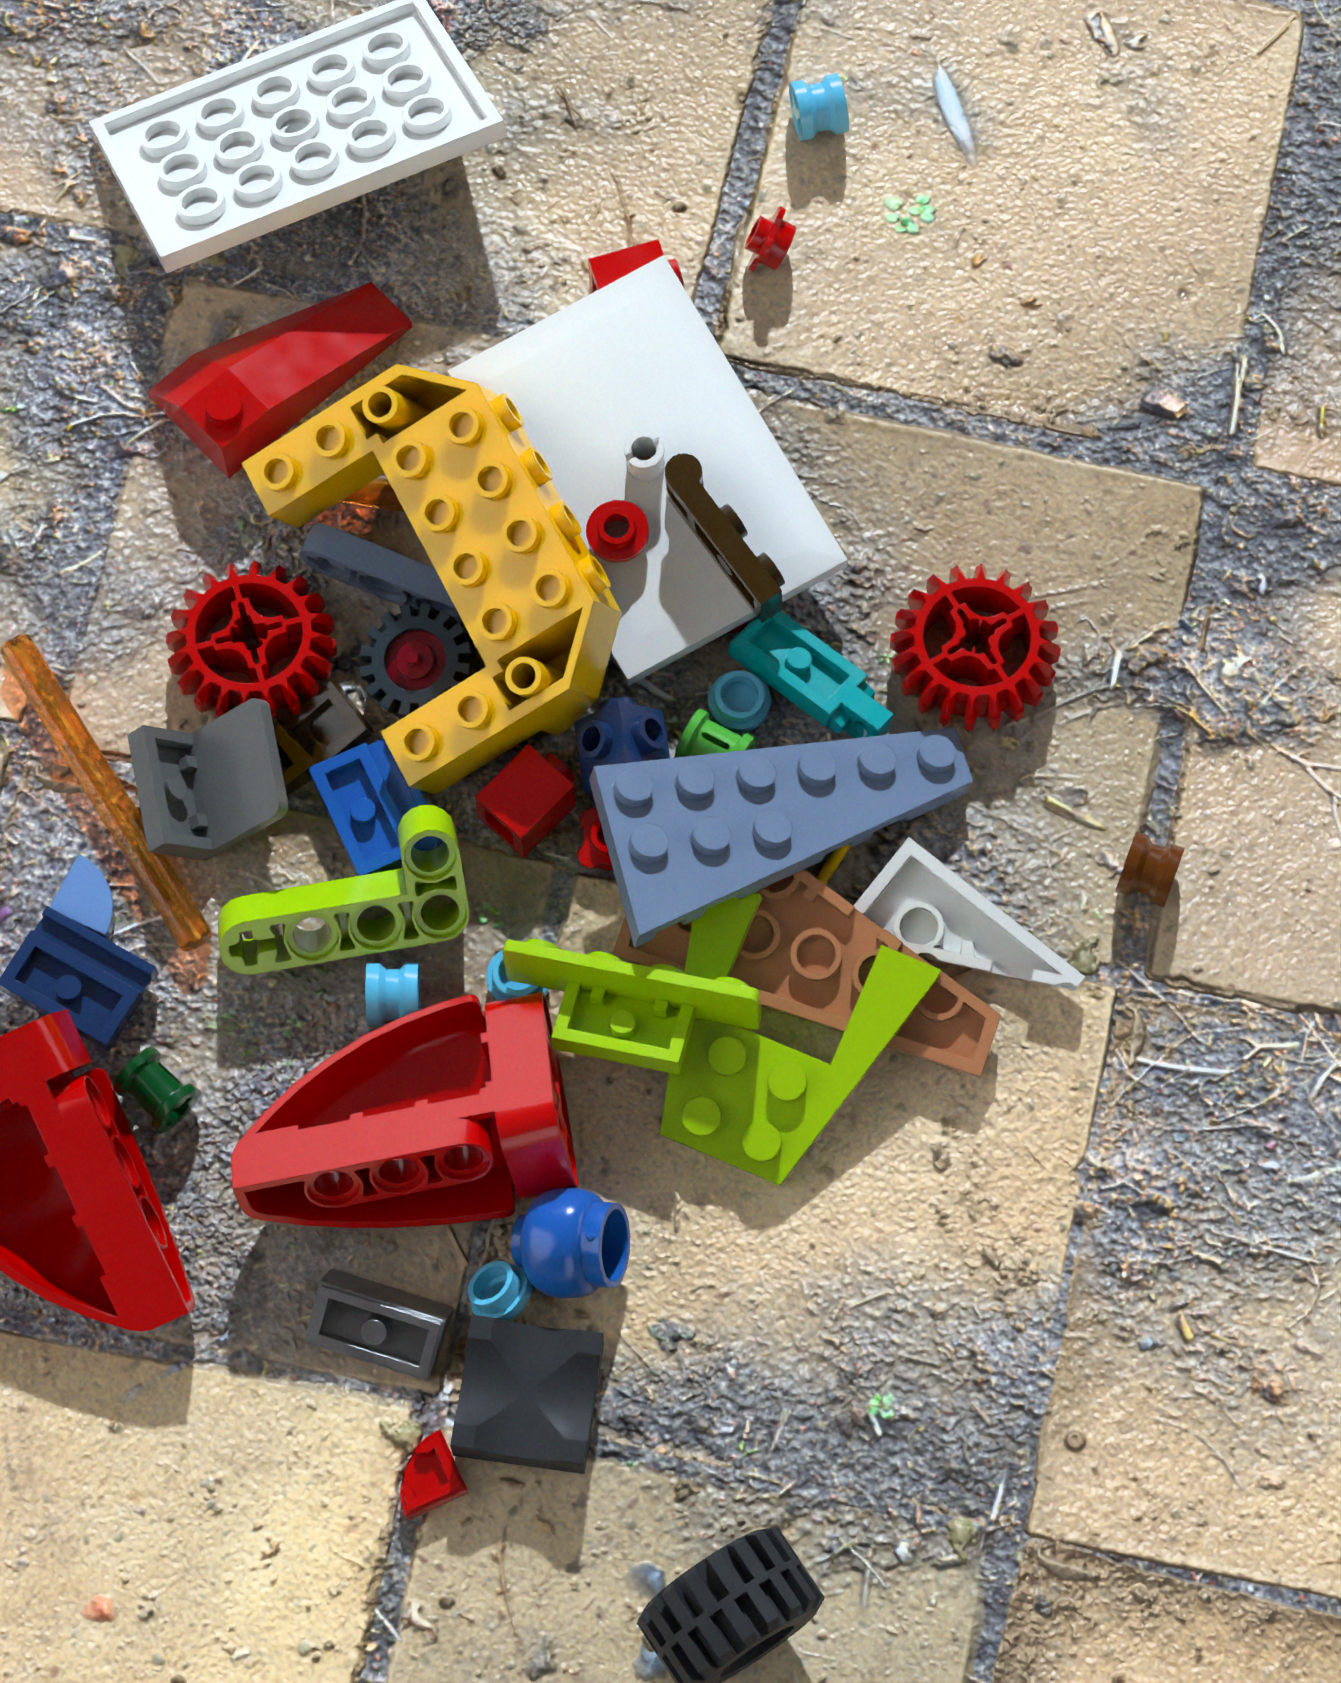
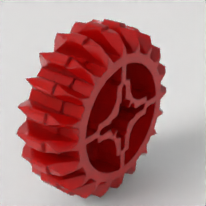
(1011, 620)
(276, 637)

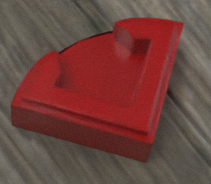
(430, 1477)

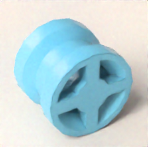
(819, 107)
(391, 992)

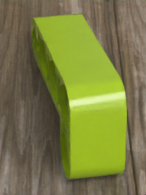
(343, 901)

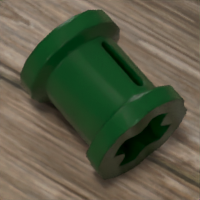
(156, 1090)

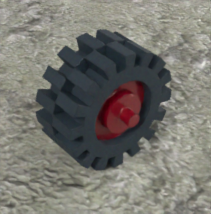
(416, 658)

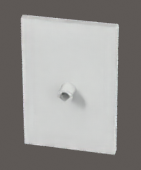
(296, 131)
(645, 378)

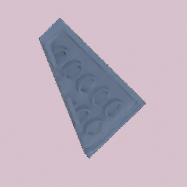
(744, 819)

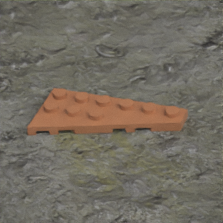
(811, 963)

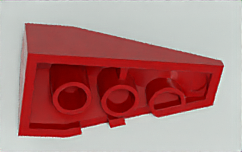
(268, 379)

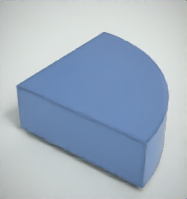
(86, 898)

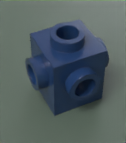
(618, 735)

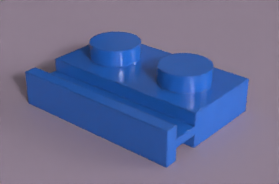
(366, 803)

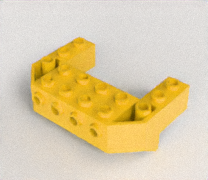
(495, 539)

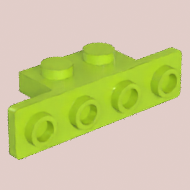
(627, 1008)

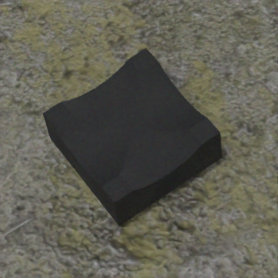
(527, 1395)

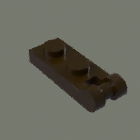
(722, 536)

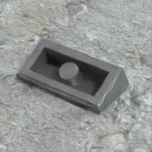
(378, 1324)

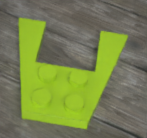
(760, 1099)

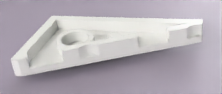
(955, 924)

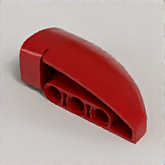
(417, 1124)
(76, 1189)

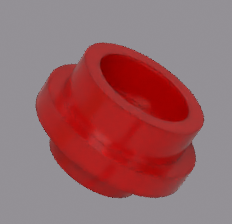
(622, 548)

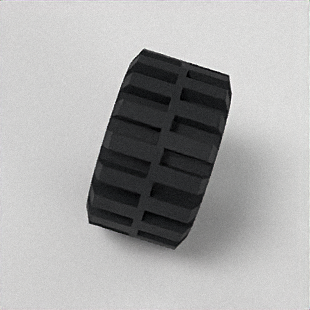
(730, 1608)

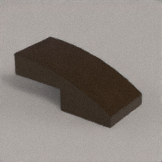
(319, 732)

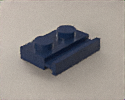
(78, 971)

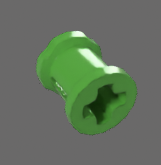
(707, 737)

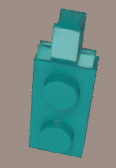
(811, 675)

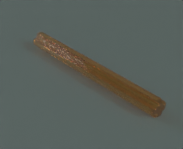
(105, 791)

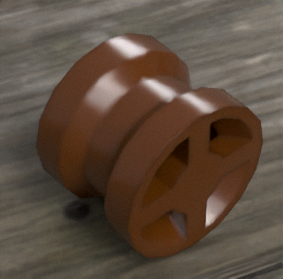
(1150, 869)

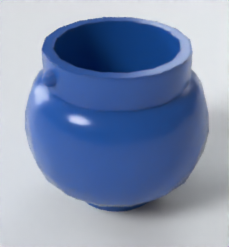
(572, 1243)

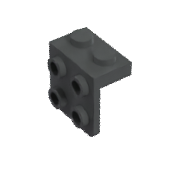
(210, 784)

